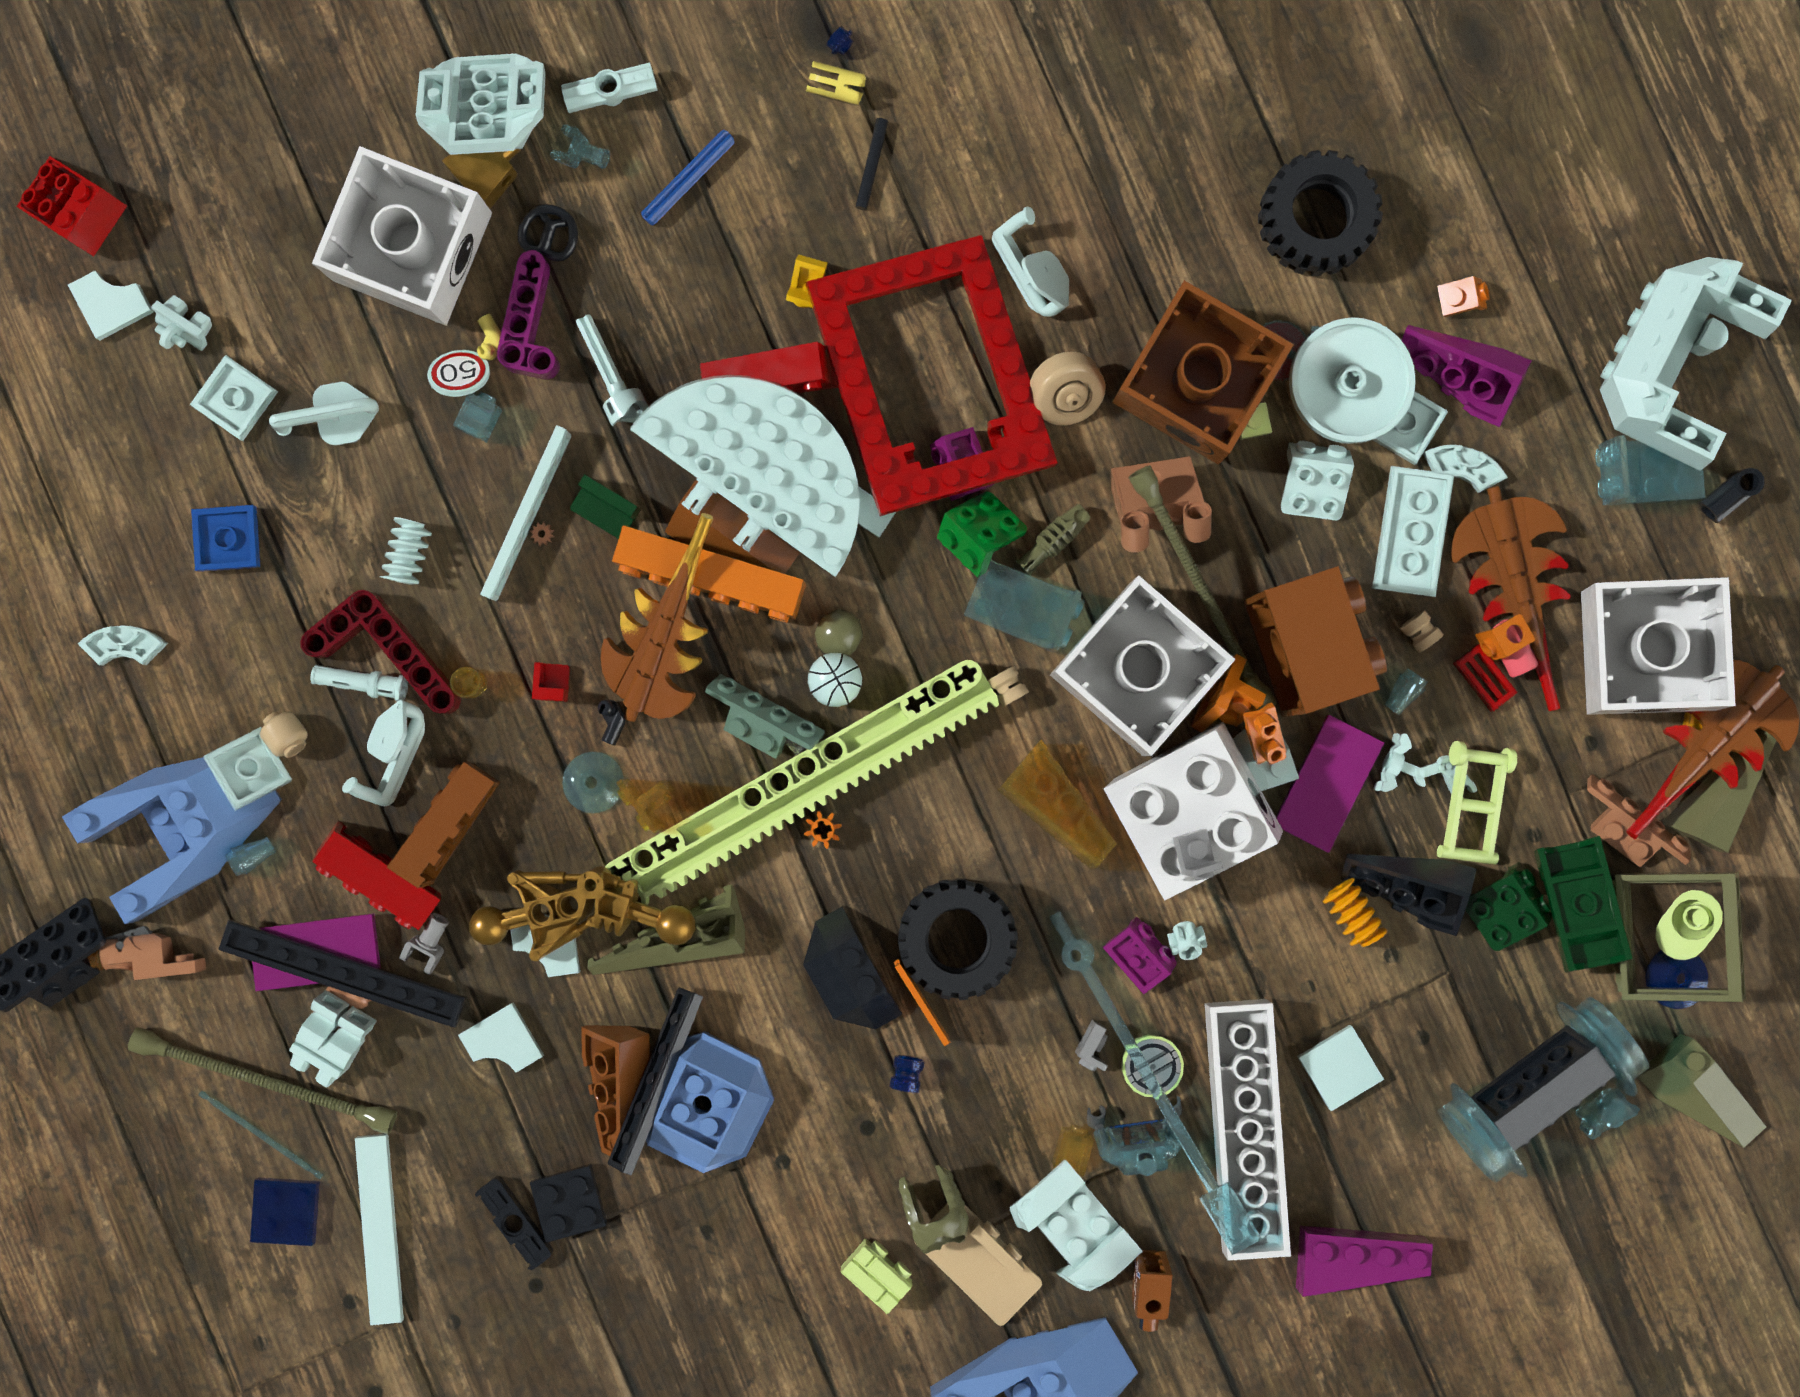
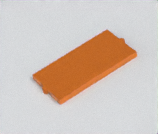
(921, 1001)

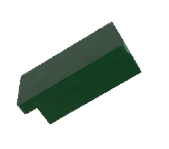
(604, 507)

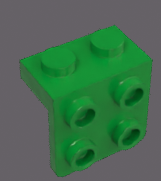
(978, 530)

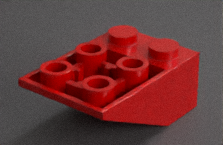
(71, 206)

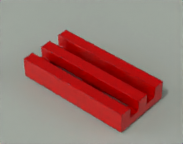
(1474, 683)

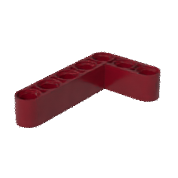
(389, 644)

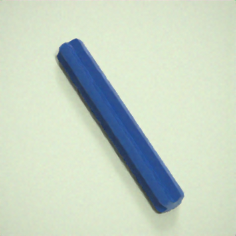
(687, 177)

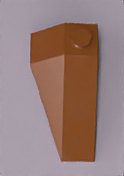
(728, 520)

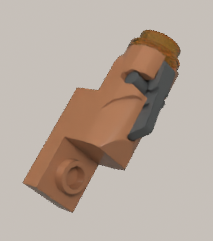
(146, 954)

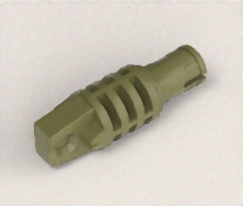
(1055, 538)

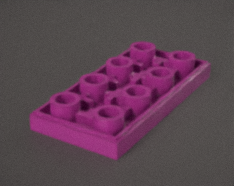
(1328, 783)
(346, 936)

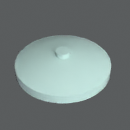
(1352, 380)

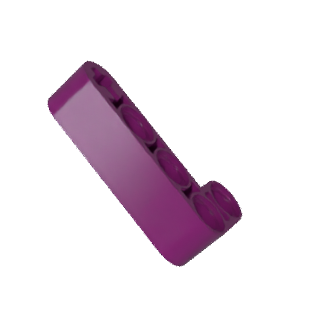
(527, 312)

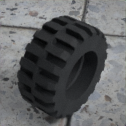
(1343, 181)
(951, 981)

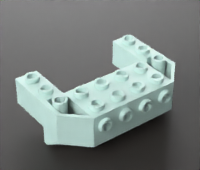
(1659, 340)

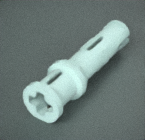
(374, 683)

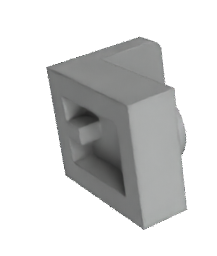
(1196, 855)
(1092, 1041)

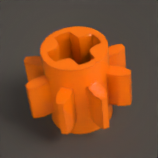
(818, 837)

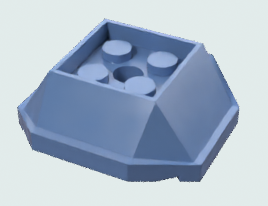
(737, 1111)

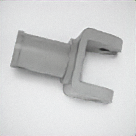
(428, 942)

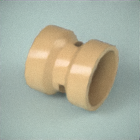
(1421, 631)
(1003, 680)

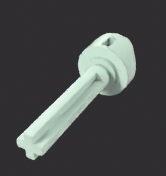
(623, 402)

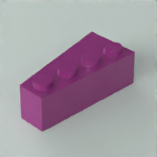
(1357, 1258)

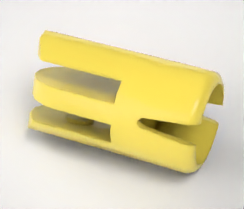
(845, 79)

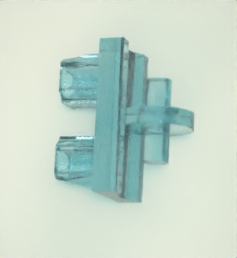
(1605, 1112)

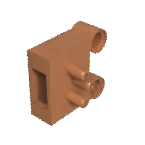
(1180, 496)

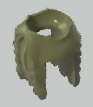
(935, 1234)

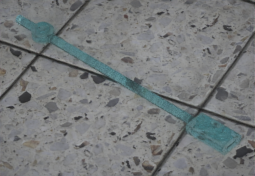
(1220, 1200)

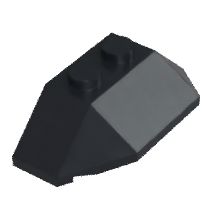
(848, 974)

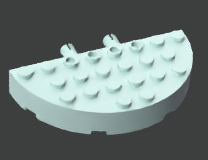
(765, 456)

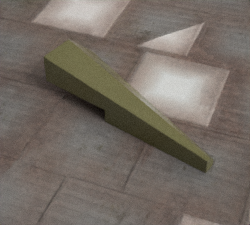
(1715, 810)
(716, 934)

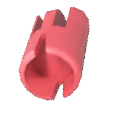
(1523, 659)

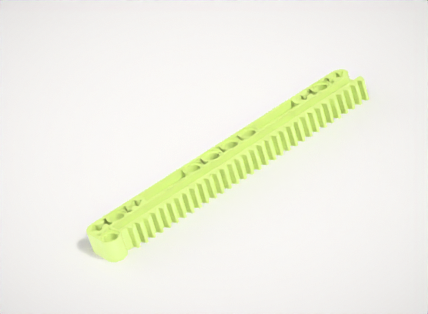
(864, 745)

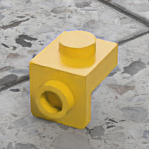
(804, 270)

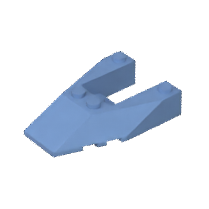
(188, 820)
(1055, 1363)

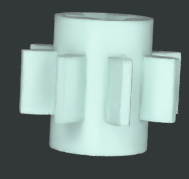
(1187, 940)

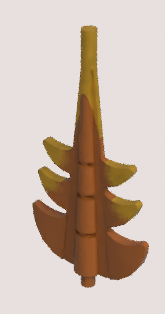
(644, 676)

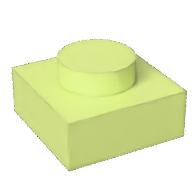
(1258, 424)

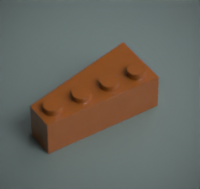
(444, 825)

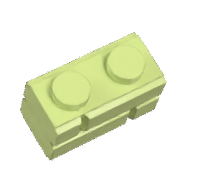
(877, 1275)

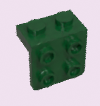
(1509, 908)

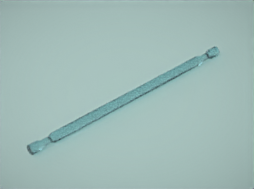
(261, 1135)

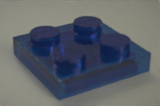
(284, 1211)

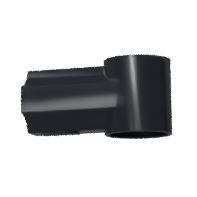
(1731, 494)

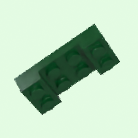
(1583, 905)

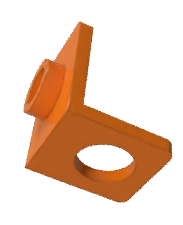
(1495, 641)

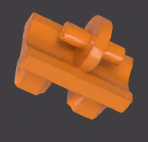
(1265, 735)

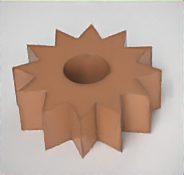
(548, 534)

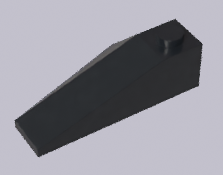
(1426, 888)

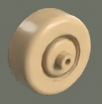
(1067, 388)

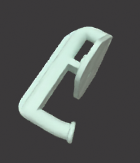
(1036, 273)
(339, 411)
(393, 744)

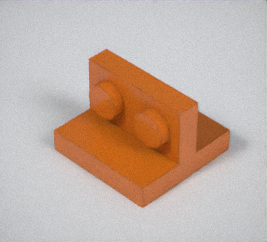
(1228, 699)

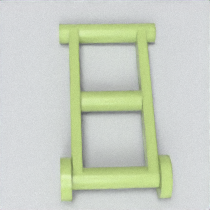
(1459, 757)

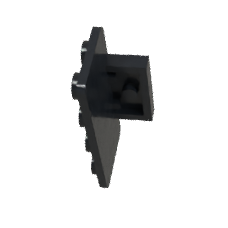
(52, 958)

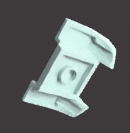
(1076, 1228)

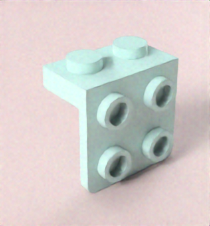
(1317, 480)

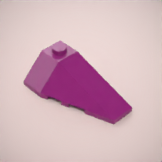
(1472, 372)

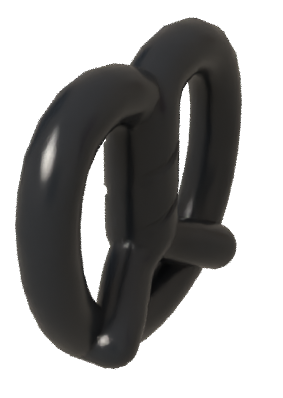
(548, 232)

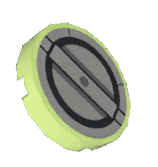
(1163, 1060)

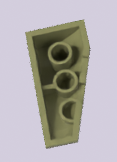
(1696, 1086)

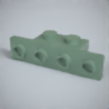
(761, 720)

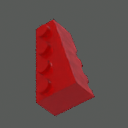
(365, 872)

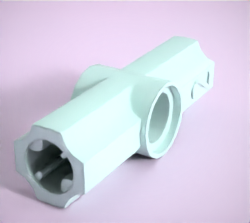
(589, 93)

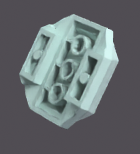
(481, 102)

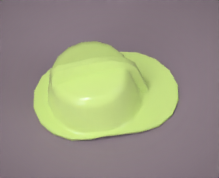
(1689, 925)

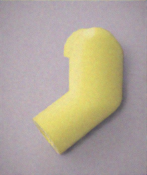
(489, 347)

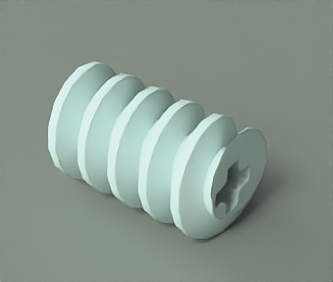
(405, 551)

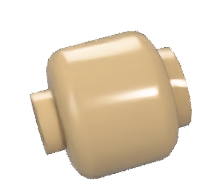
(283, 734)

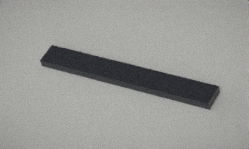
(342, 973)

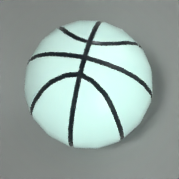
(834, 679)

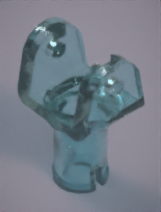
(580, 150)

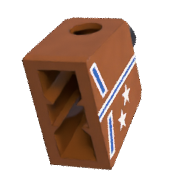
(1151, 1288)

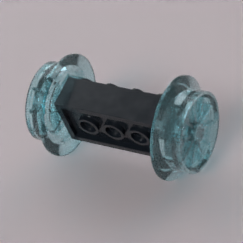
(1543, 1087)

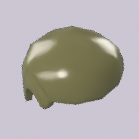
(839, 632)

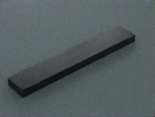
(654, 1081)

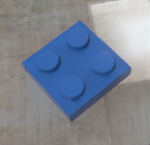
(225, 538)

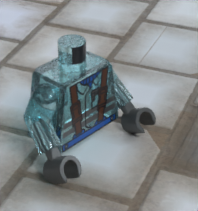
(1136, 1146)

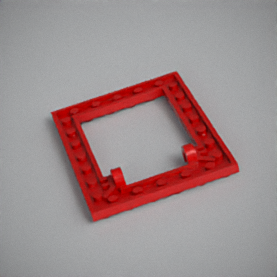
(892, 472)

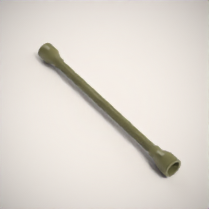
(1147, 486)
(148, 1043)

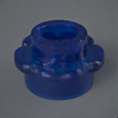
(840, 41)

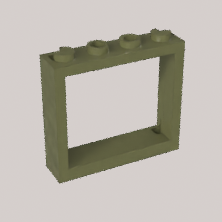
(1733, 939)

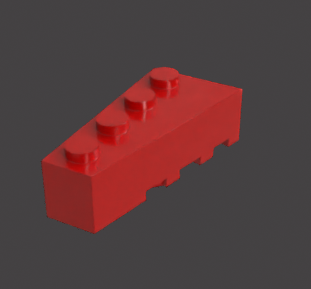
(794, 367)

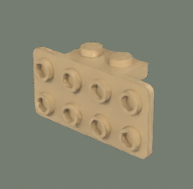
(987, 1269)

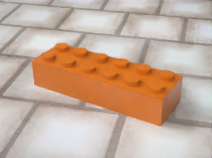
(716, 574)

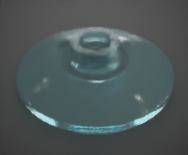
(605, 771)

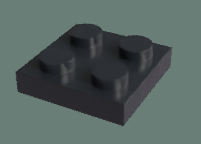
(568, 1203)

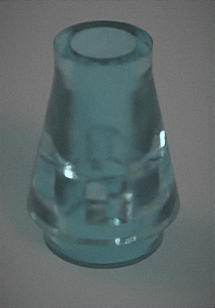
(1405, 691)
(249, 856)

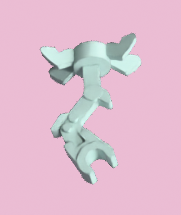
(1395, 763)

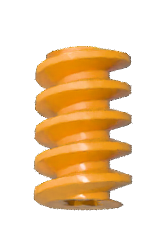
(1355, 914)

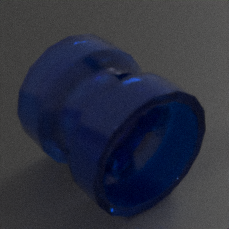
(907, 1073)

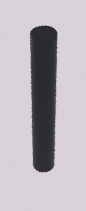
(871, 164)

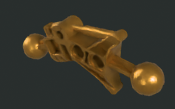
(614, 908)

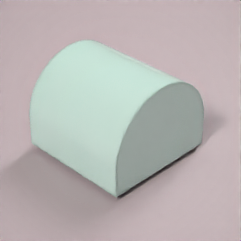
(1710, 338)

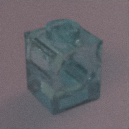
(478, 416)

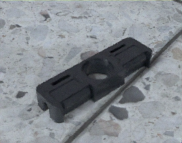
(503, 1203)

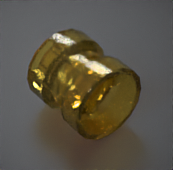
(462, 681)

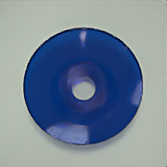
(1663, 973)

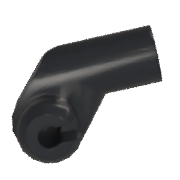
(614, 718)

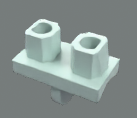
(178, 330)

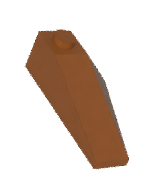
(616, 1066)

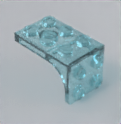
(1642, 474)
(1024, 607)

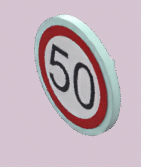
(458, 373)

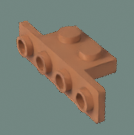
(1620, 815)

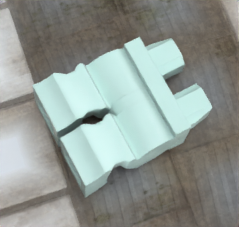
(321, 1046)

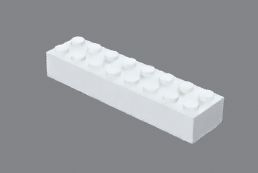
(1249, 1119)

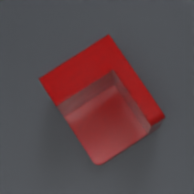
(550, 682)

